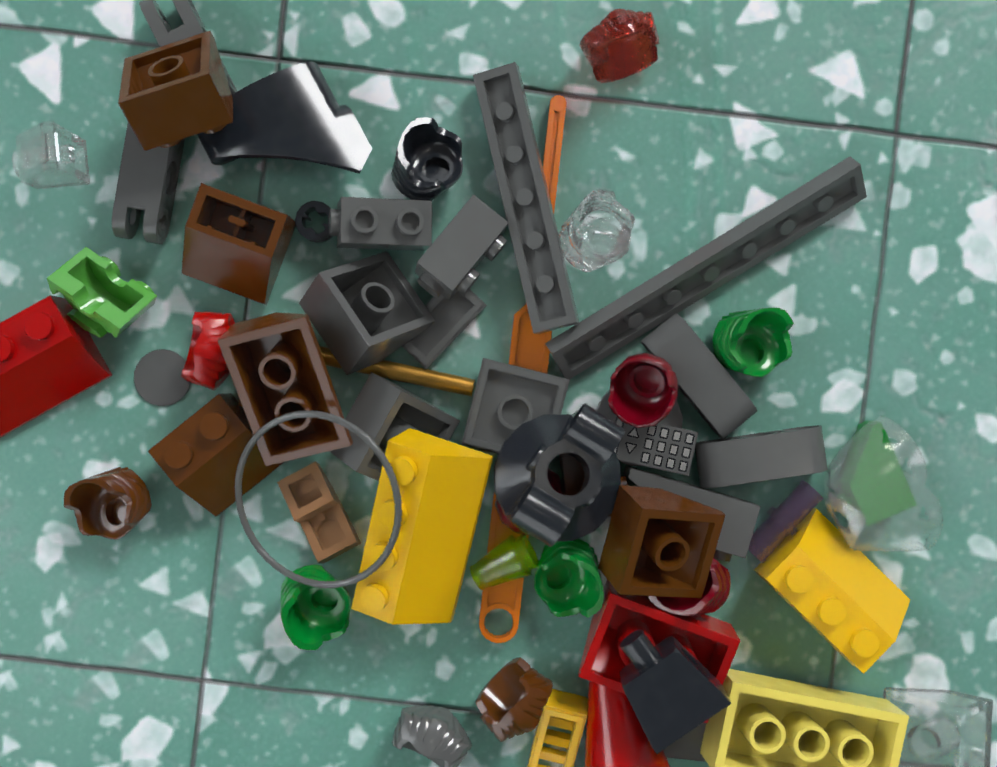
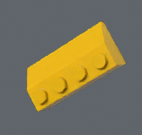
(440, 510)

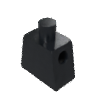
(668, 688)

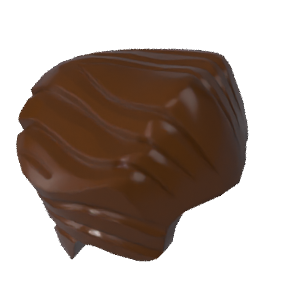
(108, 503)
(514, 699)

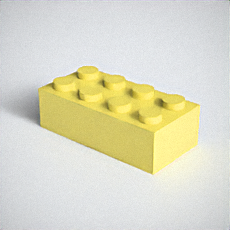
(801, 726)

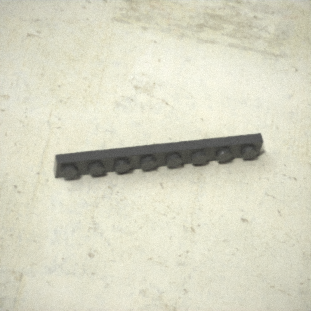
(708, 268)

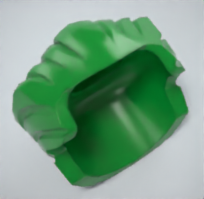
(753, 340)
(569, 579)
(313, 612)

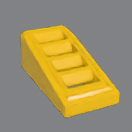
(564, 712)

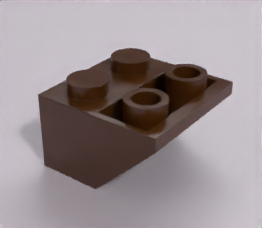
(235, 243)

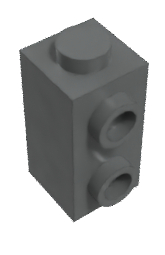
(382, 224)
(460, 248)

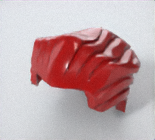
(205, 360)

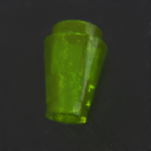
(506, 562)

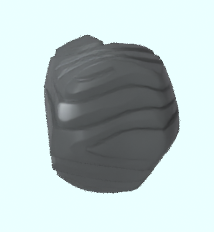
(433, 734)

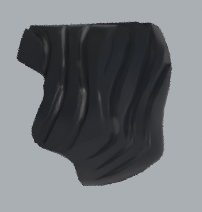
(427, 160)

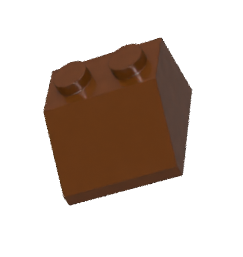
(176, 92)
(205, 454)
(659, 543)

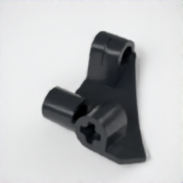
(292, 119)

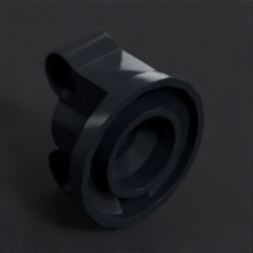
(523, 482)

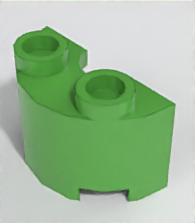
(98, 294)

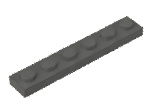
(526, 199)

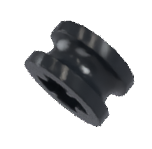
(302, 215)

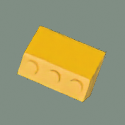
(836, 591)

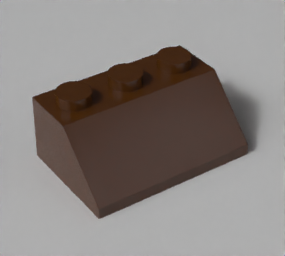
(283, 372)

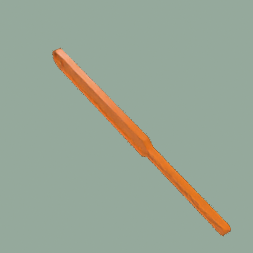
(528, 352)

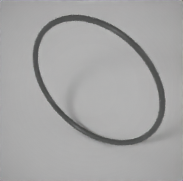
(391, 475)

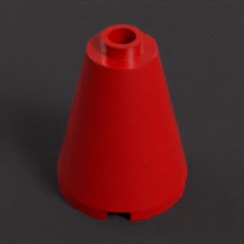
(615, 733)

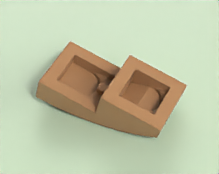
(319, 512)

